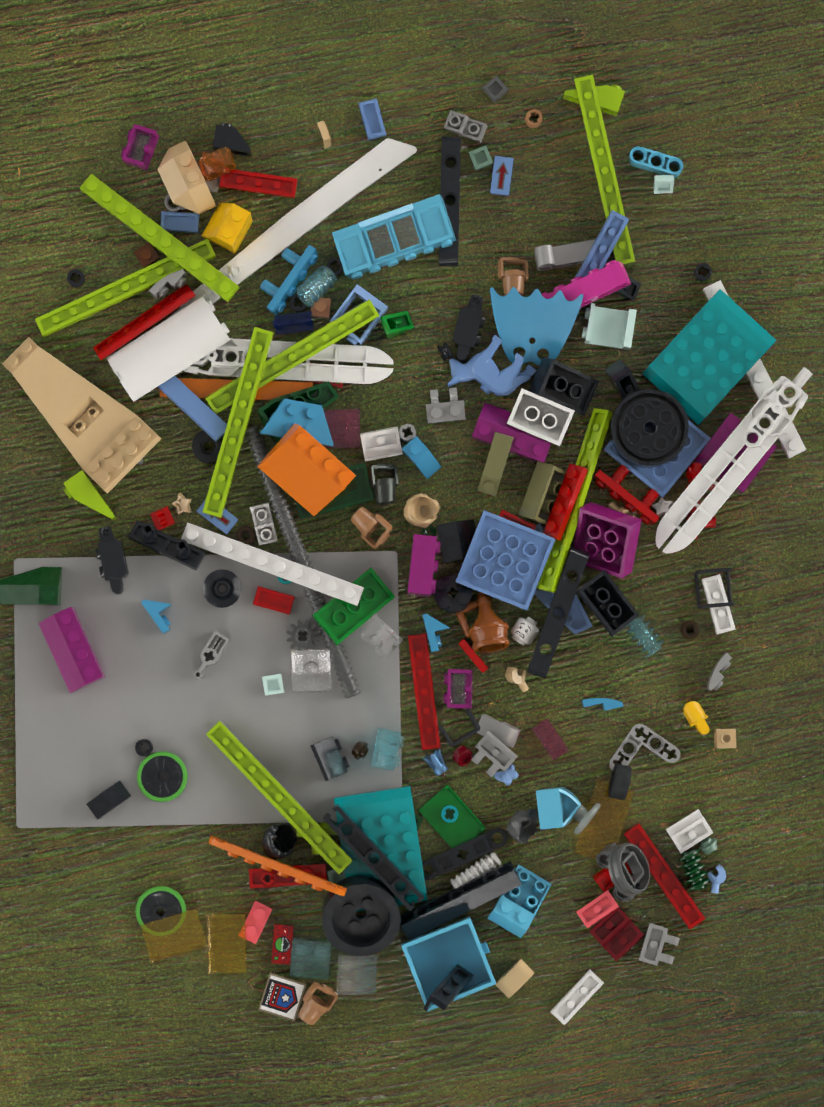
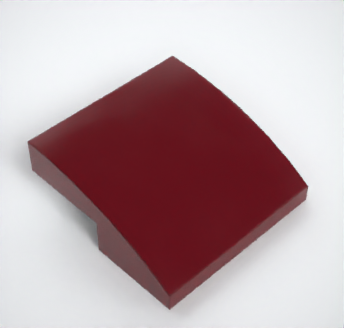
(616, 933)

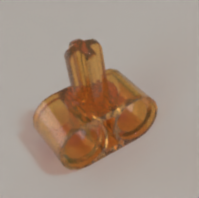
(216, 163)

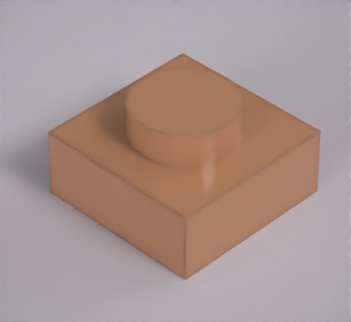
(321, 308)

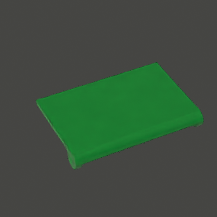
(463, 829)

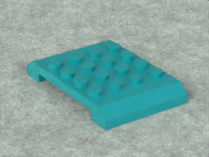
(709, 356)
(391, 823)

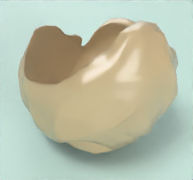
(421, 510)

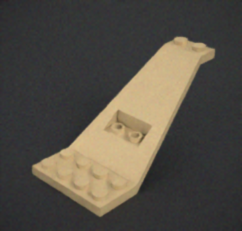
(91, 424)

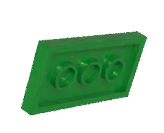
(343, 618)

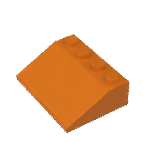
(306, 470)

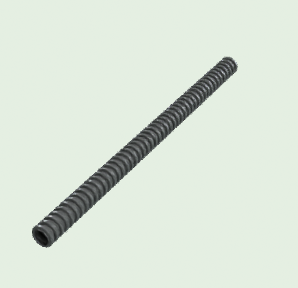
(299, 555)

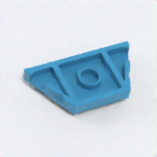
(307, 415)

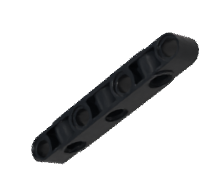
(451, 188)
(553, 626)

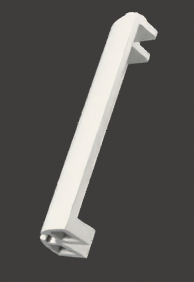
(168, 348)

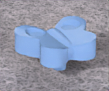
(507, 776)

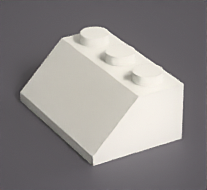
(540, 417)

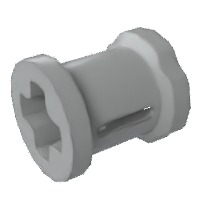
(404, 428)

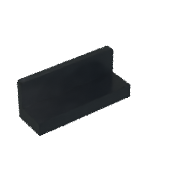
(449, 988)

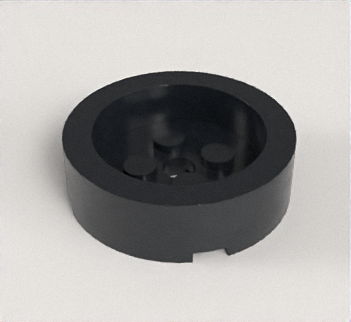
(646, 448)
(355, 933)

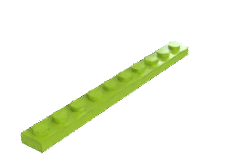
(603, 161)
(159, 238)
(115, 292)
(300, 351)
(238, 422)
(588, 459)
(279, 797)

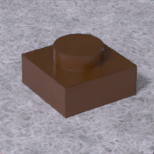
(146, 255)

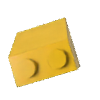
(228, 226)

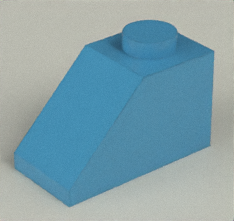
(421, 457)

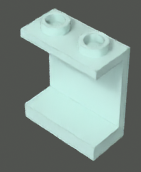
(609, 327)

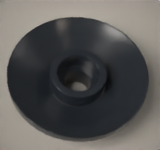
(214, 581)

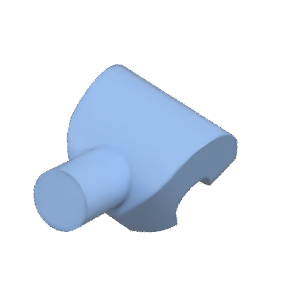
(717, 879)

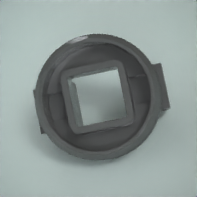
(614, 859)

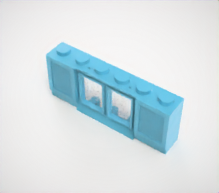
(394, 237)

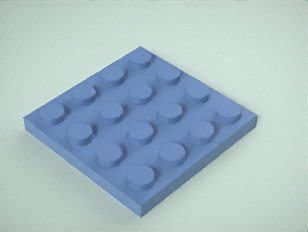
(665, 476)
(505, 560)

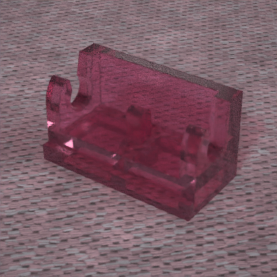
(550, 739)

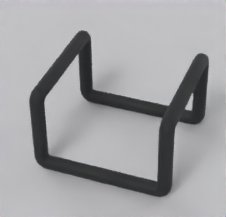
(729, 603)
(474, 721)

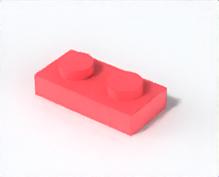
(597, 909)
(256, 921)

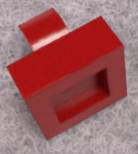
(162, 518)

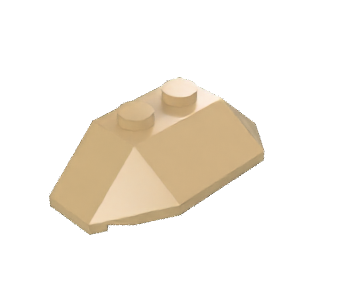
(185, 180)

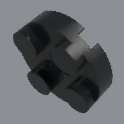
(446, 602)

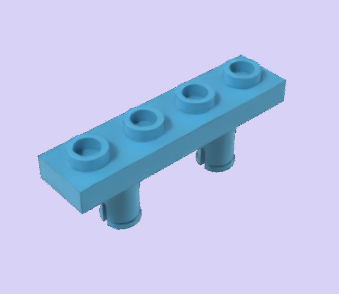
(297, 274)

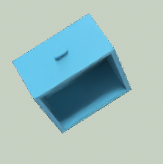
(440, 950)

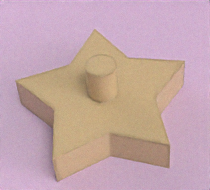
(182, 504)

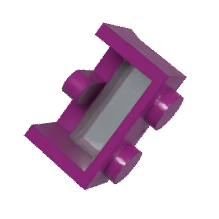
(140, 147)
(459, 688)

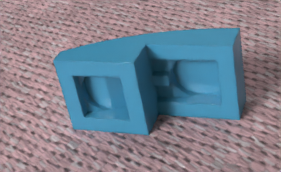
(607, 704)

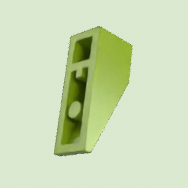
(609, 98)
(85, 492)

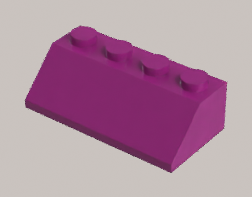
(524, 444)
(71, 649)

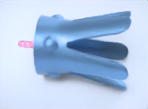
(436, 763)

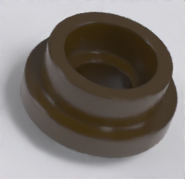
(246, 529)
(694, 625)
(360, 750)

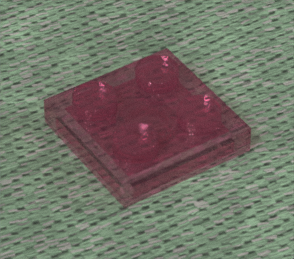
(344, 427)

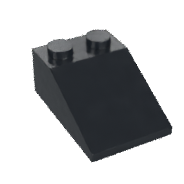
(563, 385)

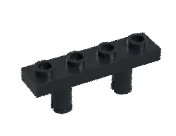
(166, 545)

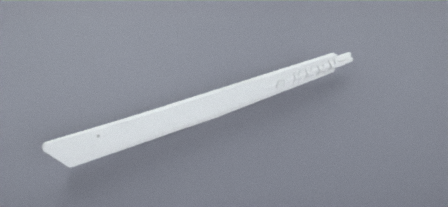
(310, 213)

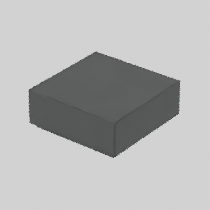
(495, 89)

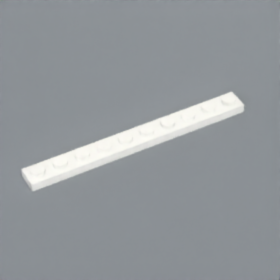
(761, 384)
(272, 564)

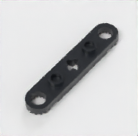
(475, 847)

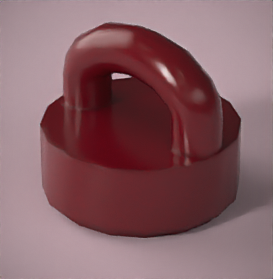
(462, 755)

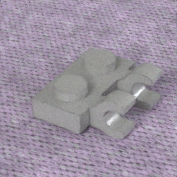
(445, 411)
(496, 751)
(653, 945)

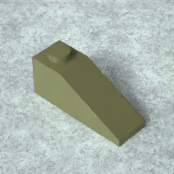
(495, 464)

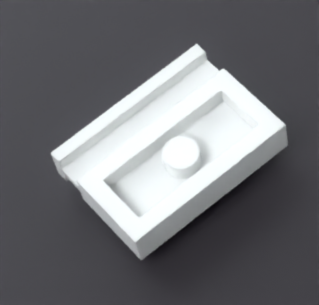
(381, 443)
(689, 831)

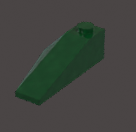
(320, 394)
(33, 587)

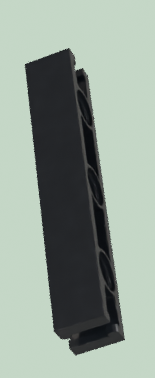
(384, 867)
(459, 900)

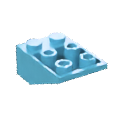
(519, 906)

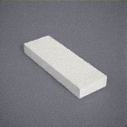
(714, 594)
(577, 997)

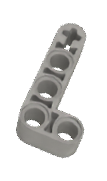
(561, 256)

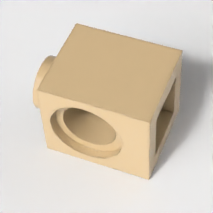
(724, 738)

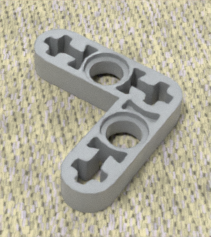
(638, 741)

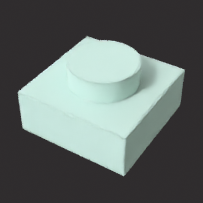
(663, 184)
(273, 684)

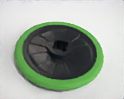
(158, 789)
(157, 898)

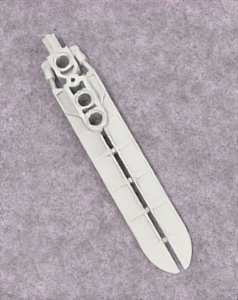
(304, 371)
(738, 471)

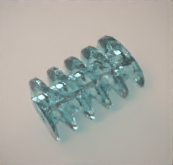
(316, 285)
(644, 635)

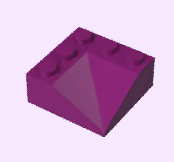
(716, 441)
(608, 538)
(423, 566)

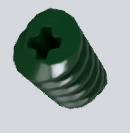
(693, 870)

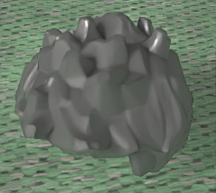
(522, 825)

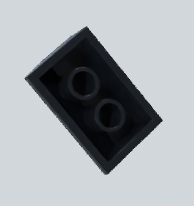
(608, 603)

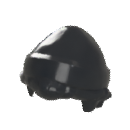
(279, 841)

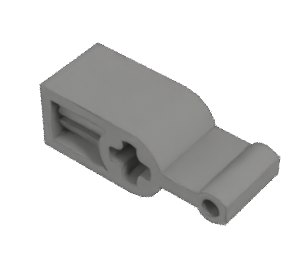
(217, 652)

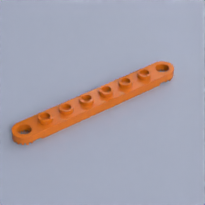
(283, 869)

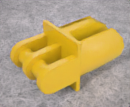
(696, 716)

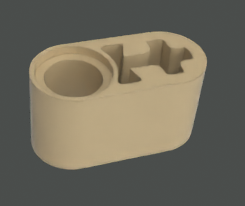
(514, 978)

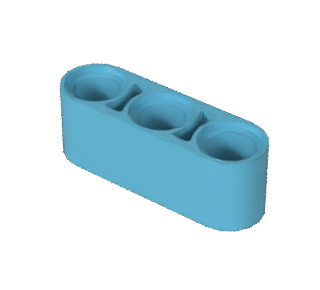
(648, 155)

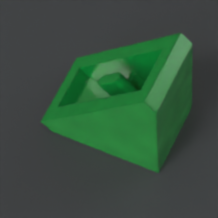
(396, 323)

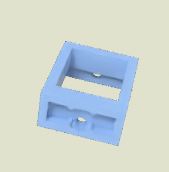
(363, 295)

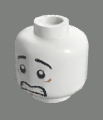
(524, 631)

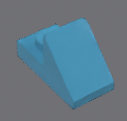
(155, 609)
(432, 626)

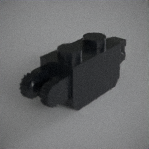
(467, 327)
(113, 559)

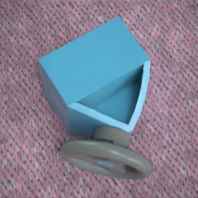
(560, 806)

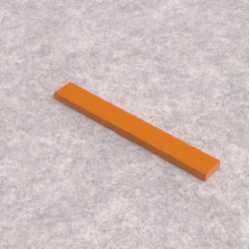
(269, 391)

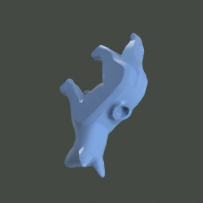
(486, 372)

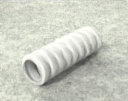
(480, 868)

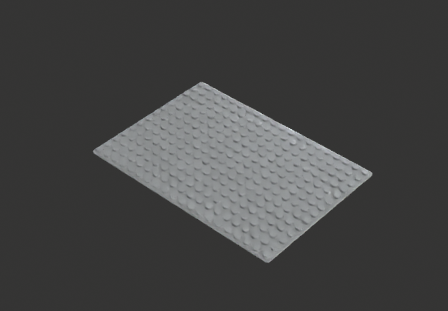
(86, 739)

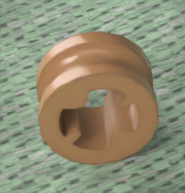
(528, 116)

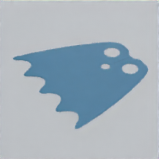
(536, 317)

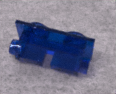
(293, 322)

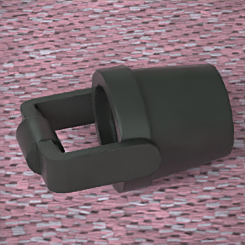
(384, 488)

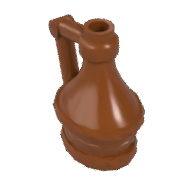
(488, 631)

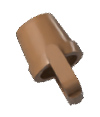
(514, 277)
(367, 523)
(314, 1006)

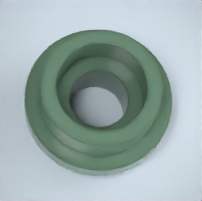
(708, 845)

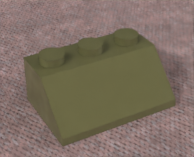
(542, 493)

